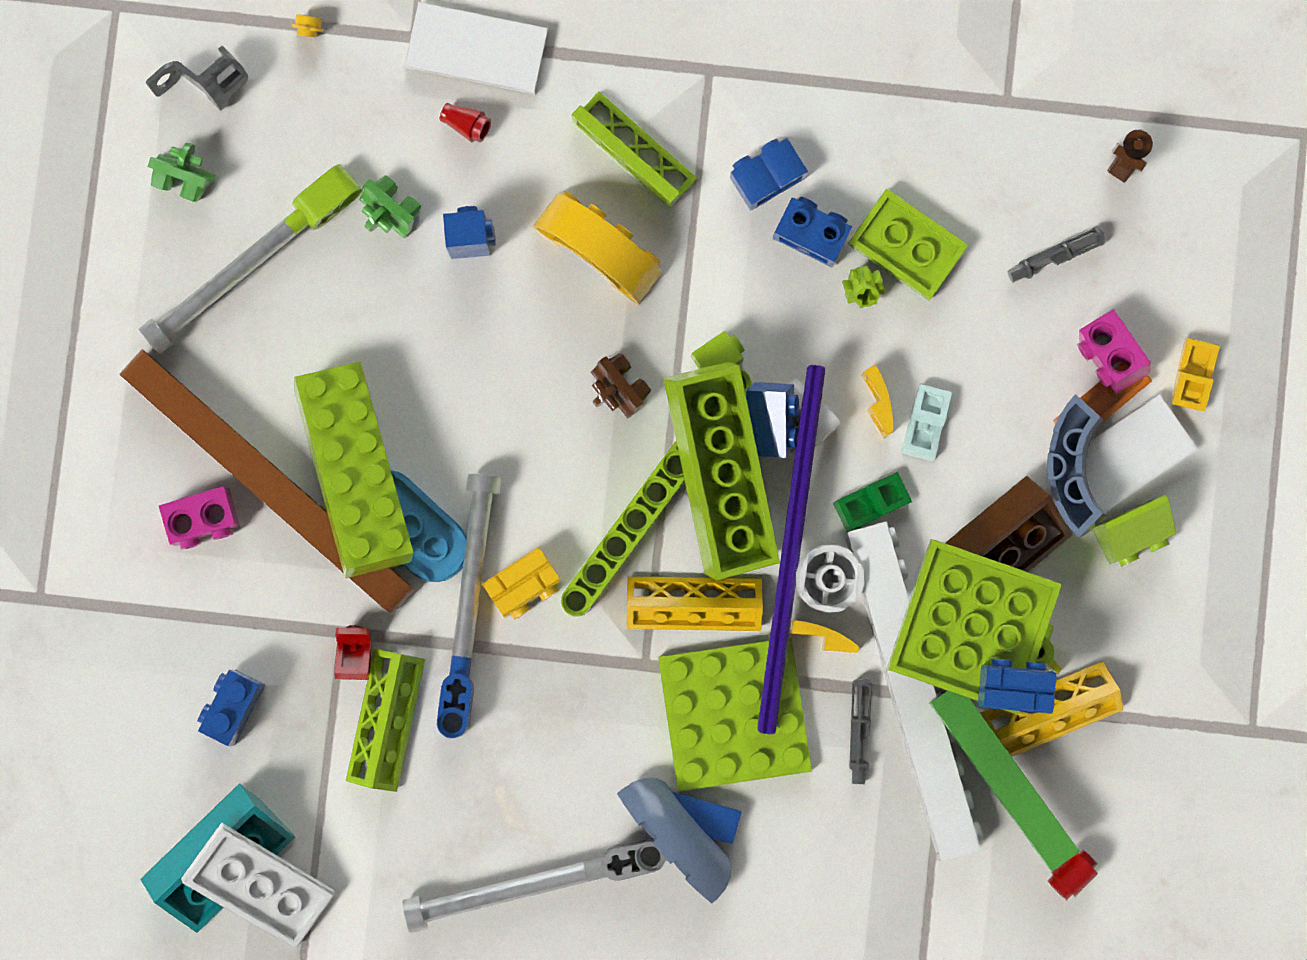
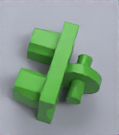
(167, 169)
(384, 210)

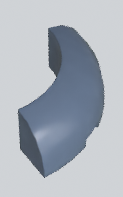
(1068, 466)
(678, 836)

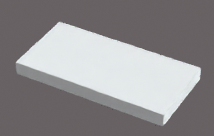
(476, 48)
(1135, 452)
(258, 886)

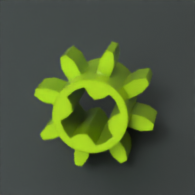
(863, 286)

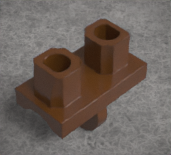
(1135, 146)
(614, 389)

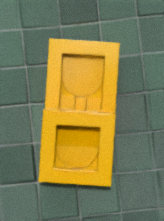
(1195, 374)
(881, 411)
(831, 639)

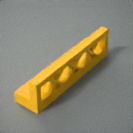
(694, 609)
(1084, 708)

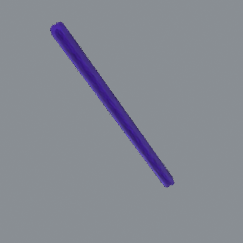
(791, 549)

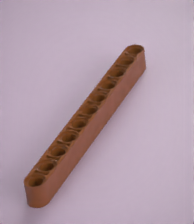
(254, 472)

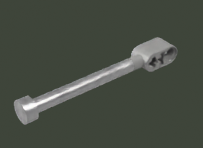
(419, 913)

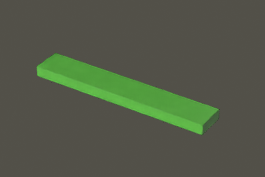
(1005, 778)

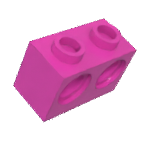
(1120, 349)
(198, 509)

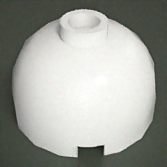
(829, 578)

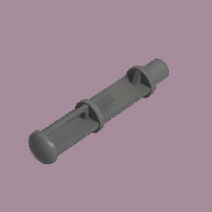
(1057, 254)
(859, 730)

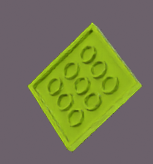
(966, 615)
(715, 715)

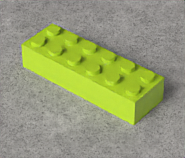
(353, 469)
(721, 470)

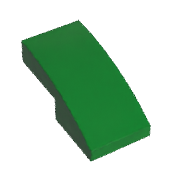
(872, 502)

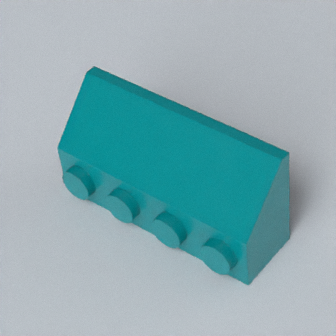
(237, 810)

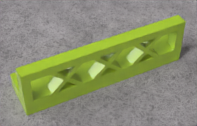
(624, 153)
(390, 721)

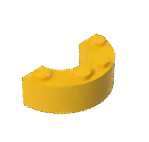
(600, 245)

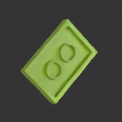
(907, 244)

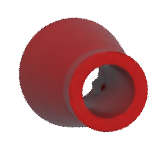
(467, 122)

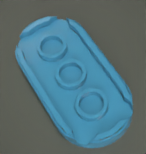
(434, 535)

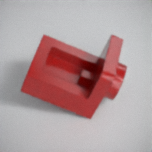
(353, 653)

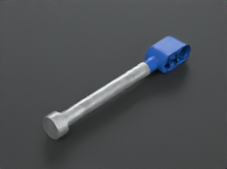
(482, 490)

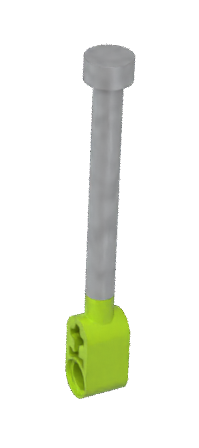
(313, 207)

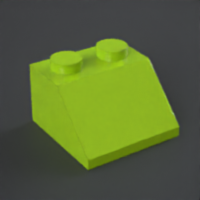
(1136, 530)

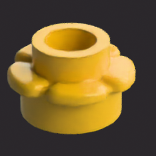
(307, 25)

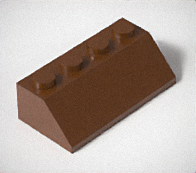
(1016, 528)

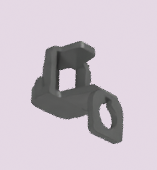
(207, 81)

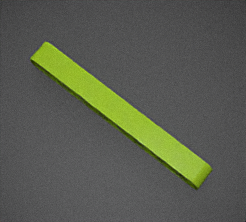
(623, 531)

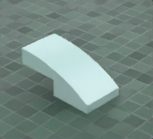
(926, 422)

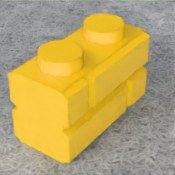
(522, 583)

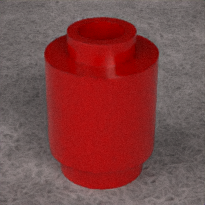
(1073, 875)

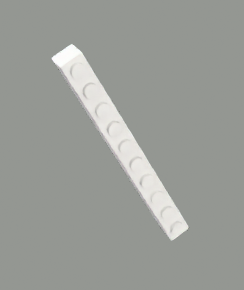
(922, 730)

